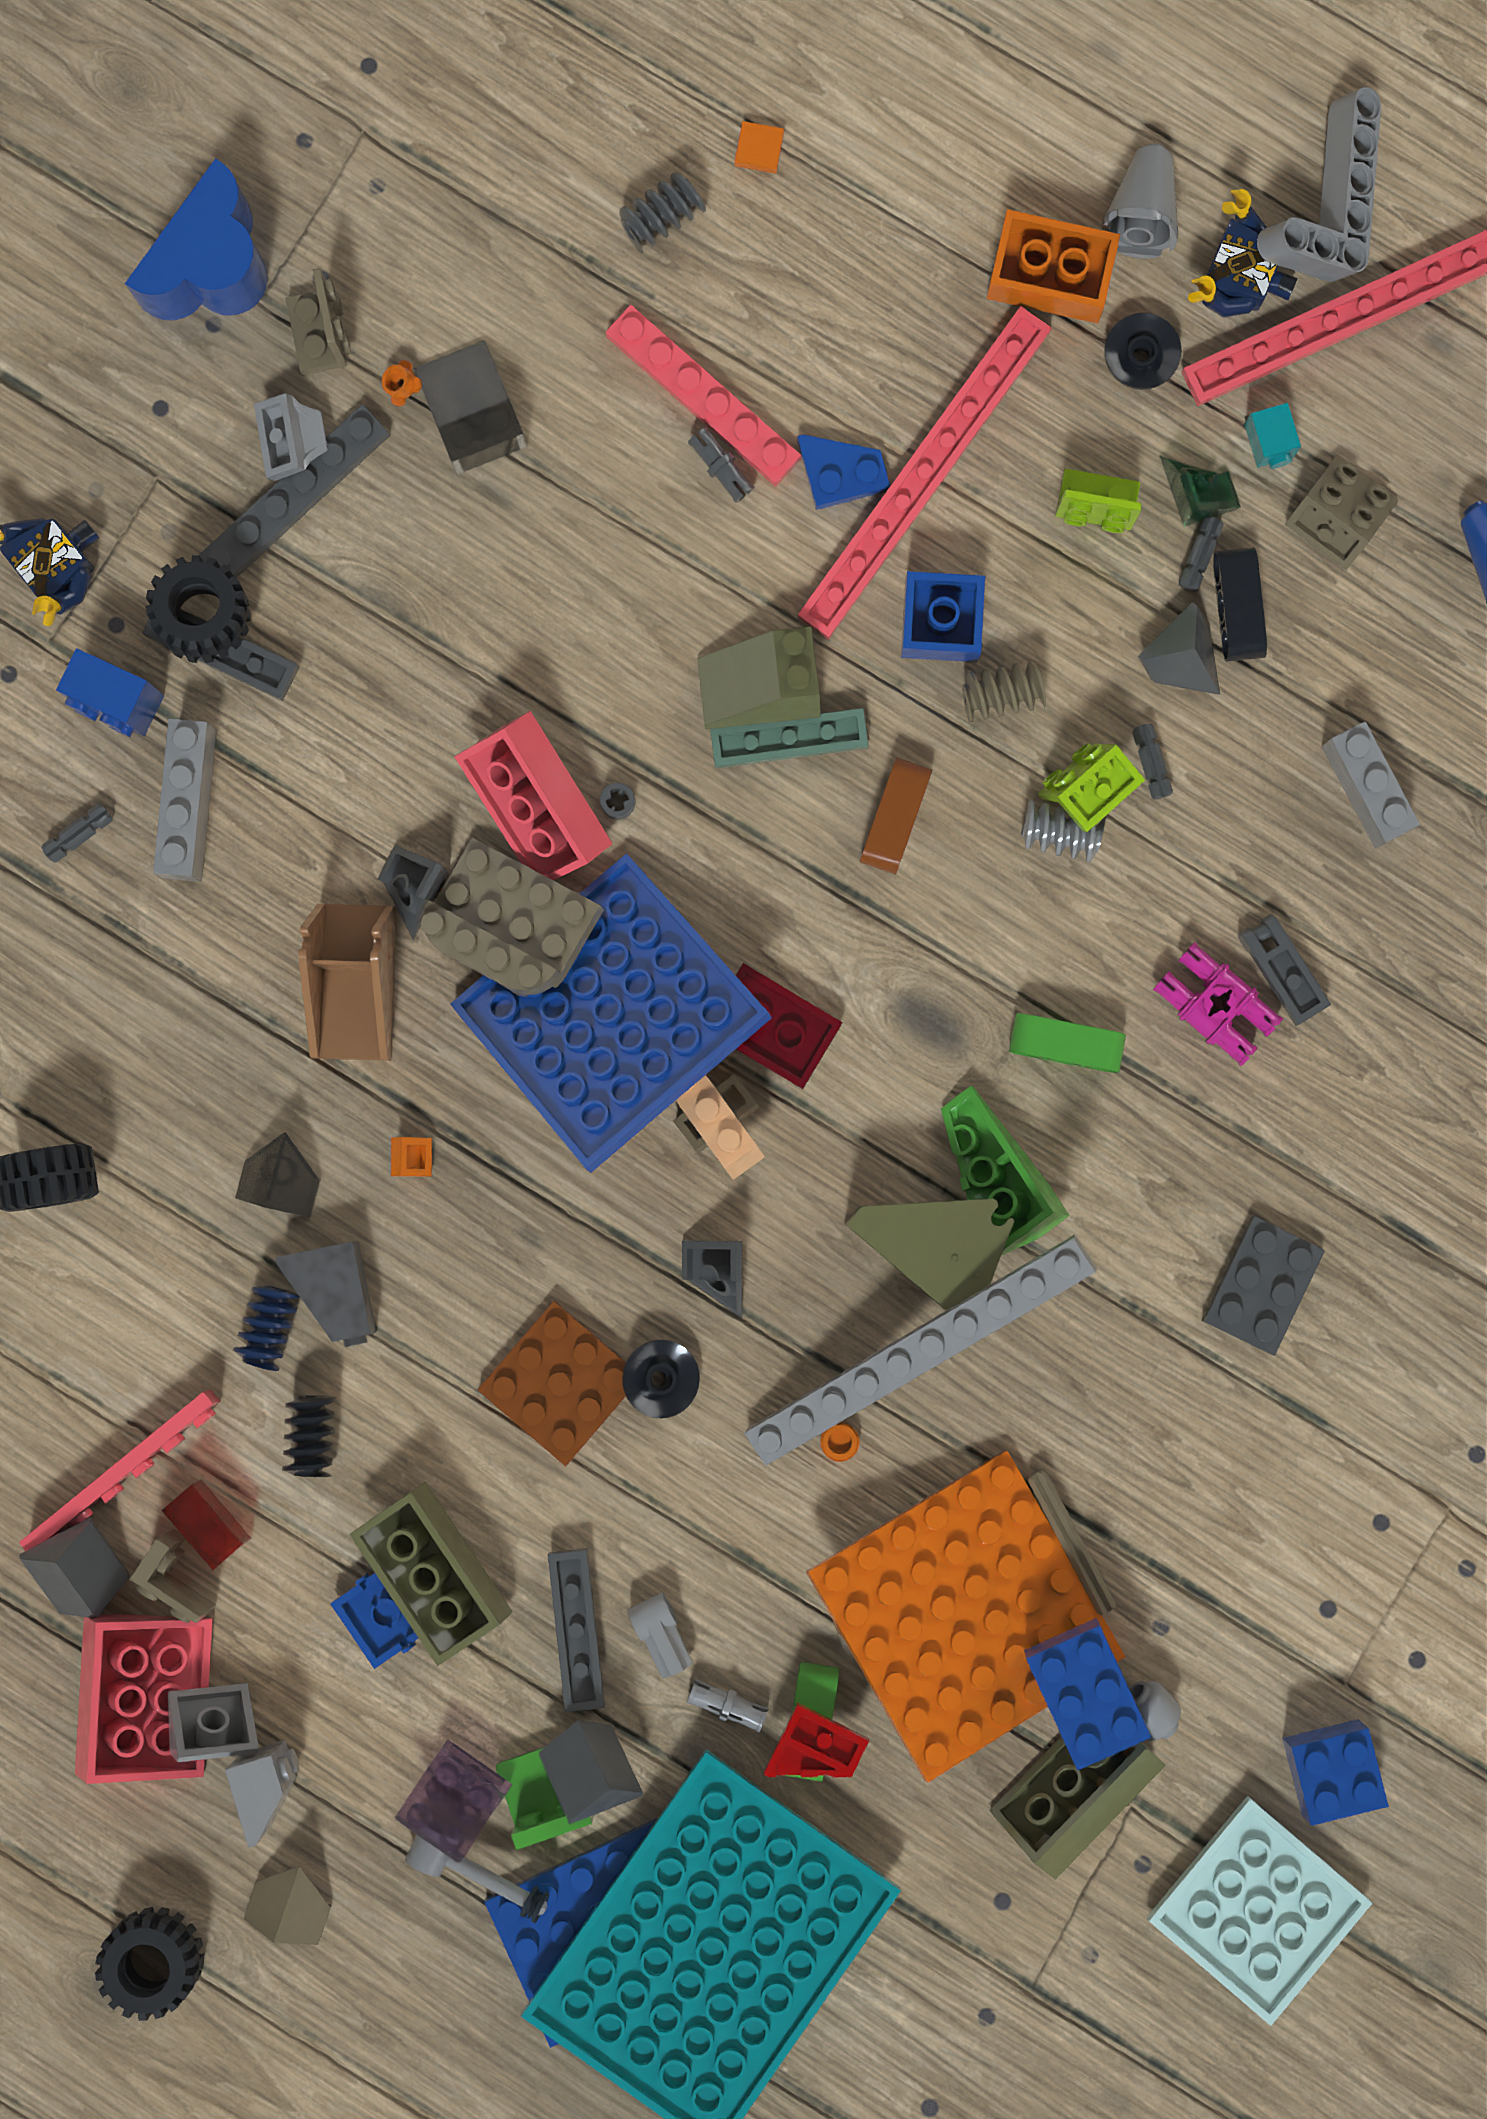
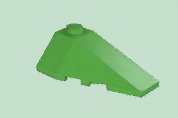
(1000, 1170)

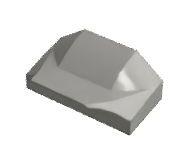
(288, 435)

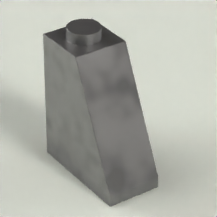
(333, 1289)

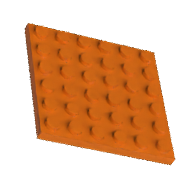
(949, 1605)

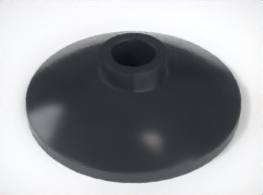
(1150, 335)
(679, 1382)

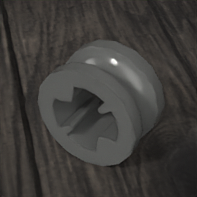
(606, 797)

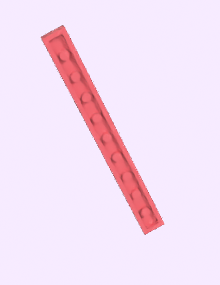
(1337, 319)
(924, 473)

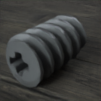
(660, 210)

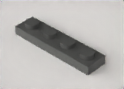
(246, 664)
(576, 1630)

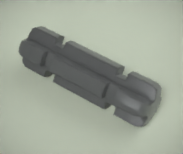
(1201, 553)
(1152, 761)
(77, 833)

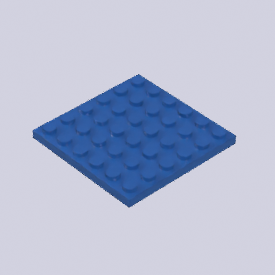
(626, 1025)

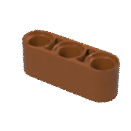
(896, 816)

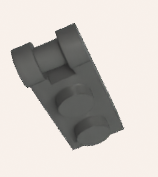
(1285, 970)

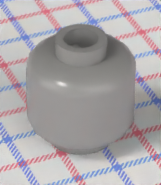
(1157, 1708)

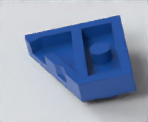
(841, 471)

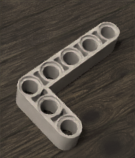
(1342, 238)

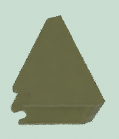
(938, 1246)

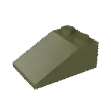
(761, 680)

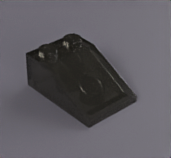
(471, 407)

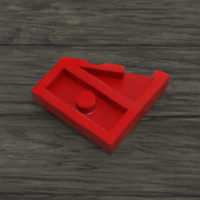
(815, 1747)

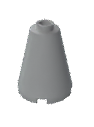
(1145, 205)

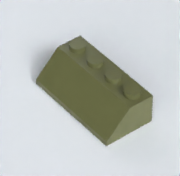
(431, 1574)
(1062, 1810)

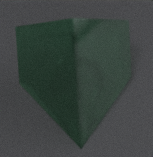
(1199, 491)

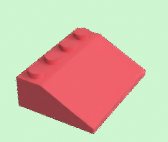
(124, 1694)

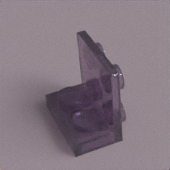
(453, 1801)

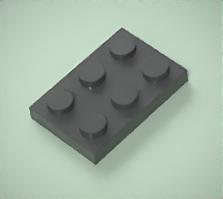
(1263, 1285)

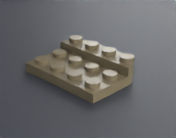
(509, 921)

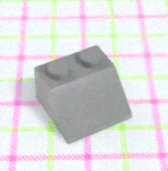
(261, 1786)

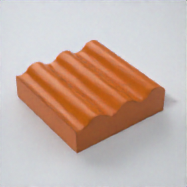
(759, 147)

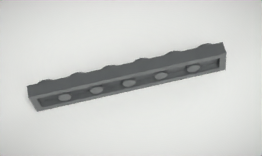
(297, 493)

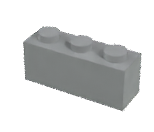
(1370, 785)

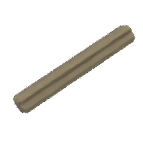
(1071, 1541)

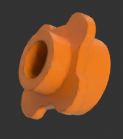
(392, 381)

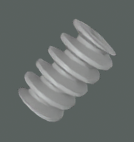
(1060, 831)

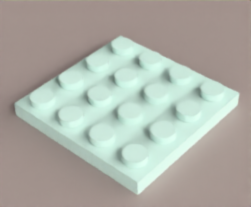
(1259, 1910)

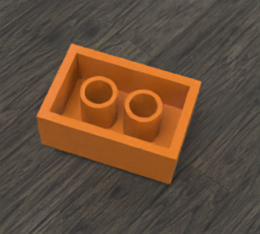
(1053, 266)

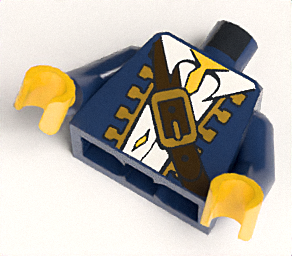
(1238, 272)
(50, 562)

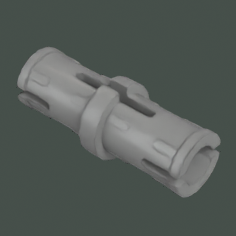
(727, 1705)

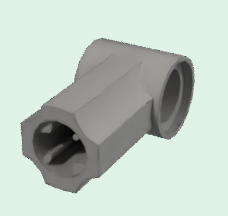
(656, 1626)

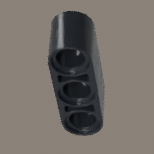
(1240, 604)

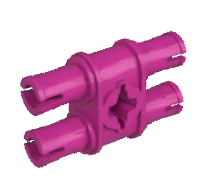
(1239, 1000)

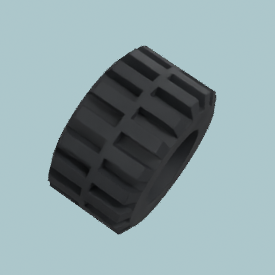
(189, 580)
(47, 1177)
(127, 1986)

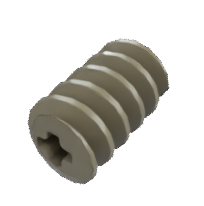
(1003, 690)

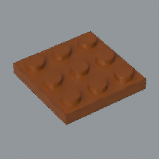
(558, 1383)

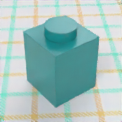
(1273, 436)

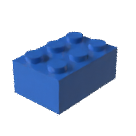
(1087, 1694)

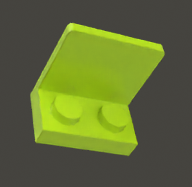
(1098, 501)
(1092, 783)

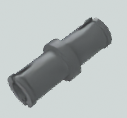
(721, 464)

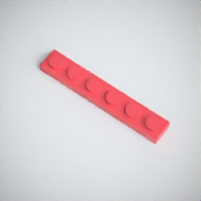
(703, 395)
(135, 1462)

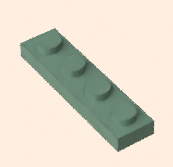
(789, 739)

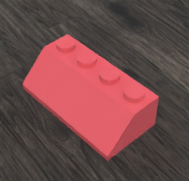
(533, 798)

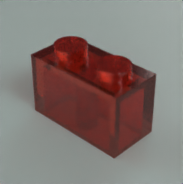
(206, 1524)

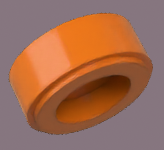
(840, 1442)

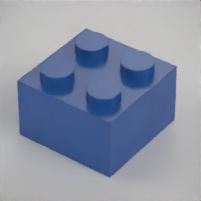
(943, 616)
(110, 692)
(1335, 1772)

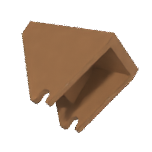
(348, 981)

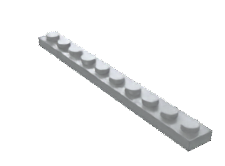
(921, 1349)

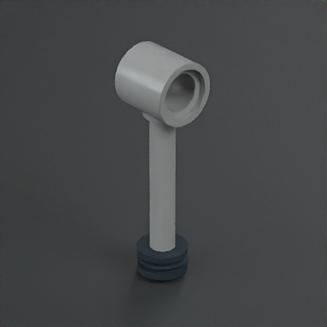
(432, 1861)

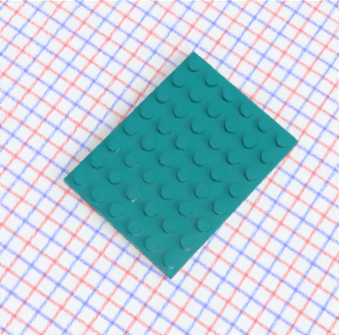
(711, 1949)

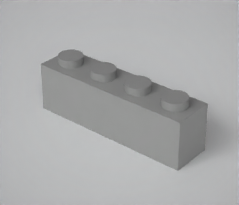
(185, 800)

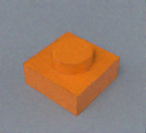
(411, 1157)

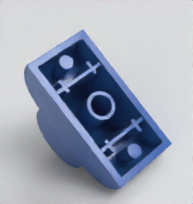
(203, 255)

